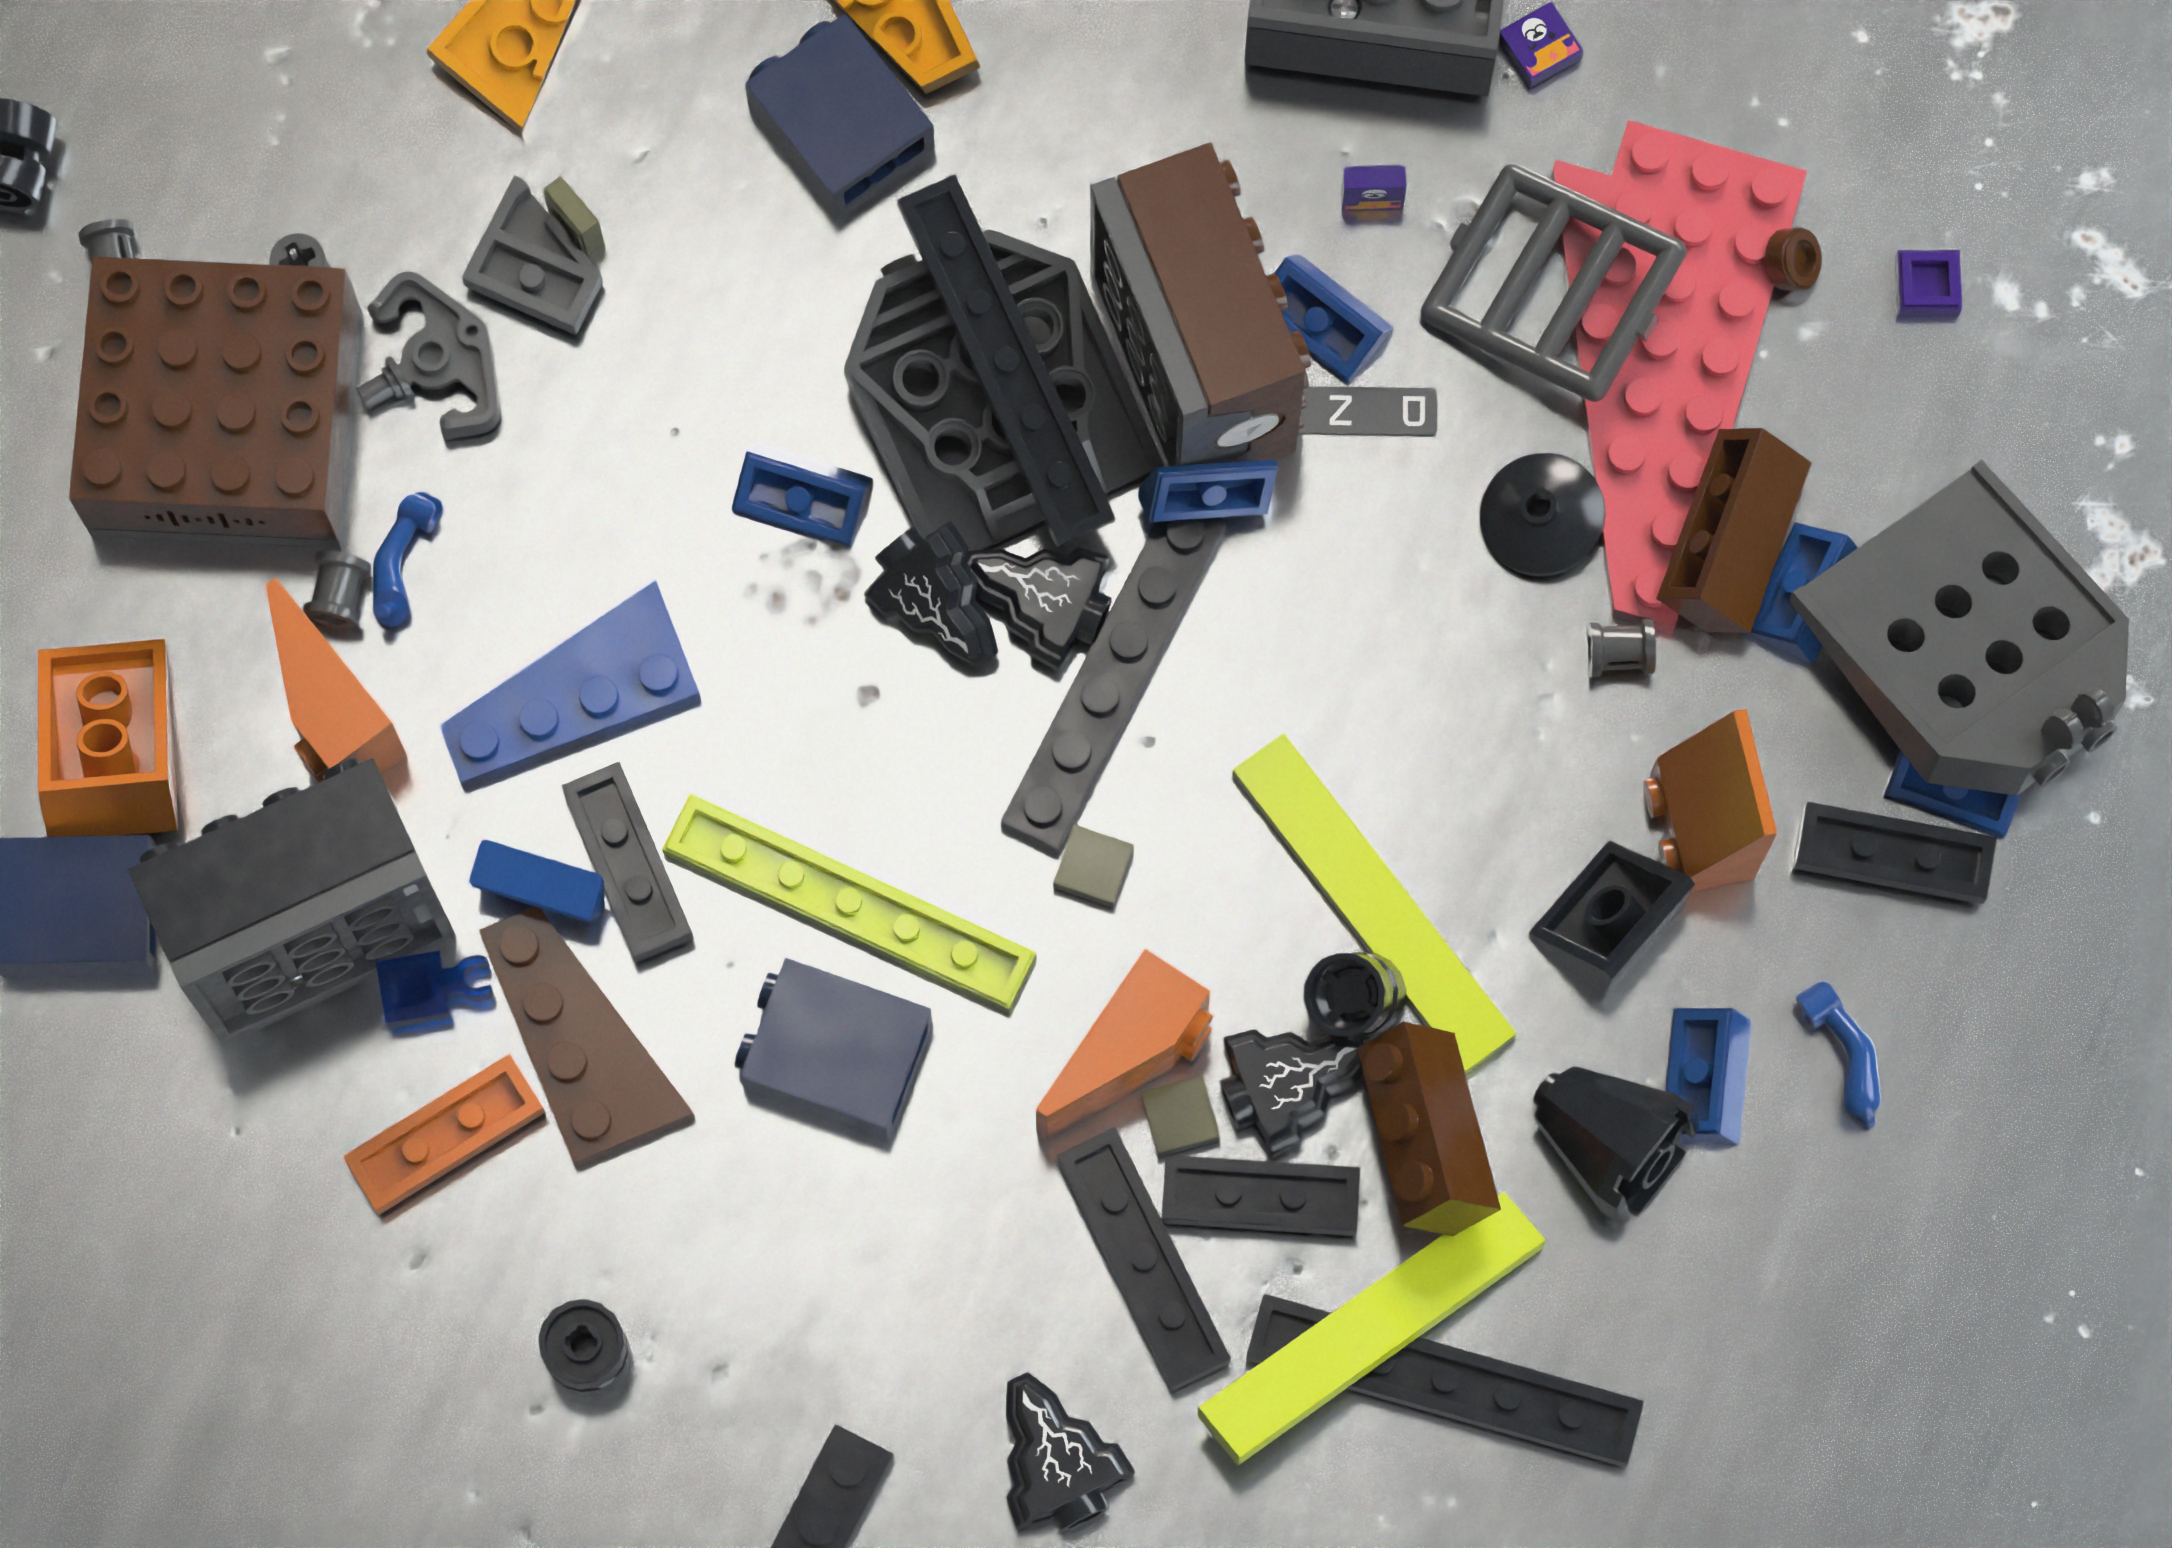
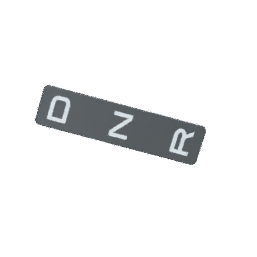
(1370, 410)

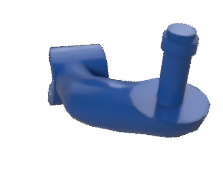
(389, 592)
(1862, 1084)

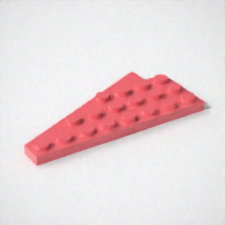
(1691, 372)

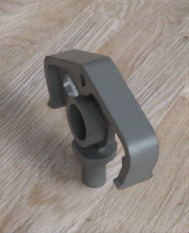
(447, 350)

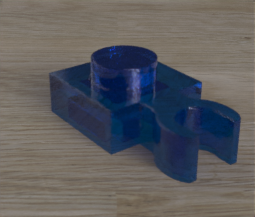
(419, 987)

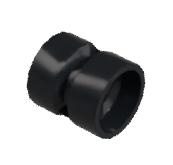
(25, 140)
(1354, 994)
(584, 1348)

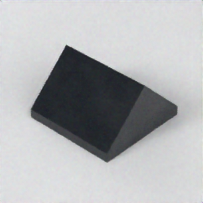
(1611, 915)

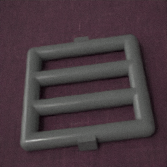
(1543, 358)

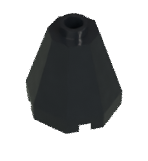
(1614, 1135)

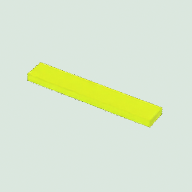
(1371, 899)
(849, 903)
(1367, 1331)

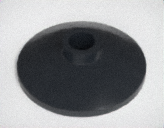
(1547, 542)

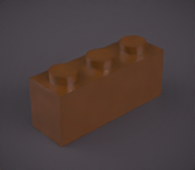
(1734, 530)
(1428, 1129)

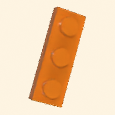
(443, 1134)

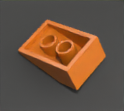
(325, 698)
(106, 740)
(1713, 804)
(1134, 1041)

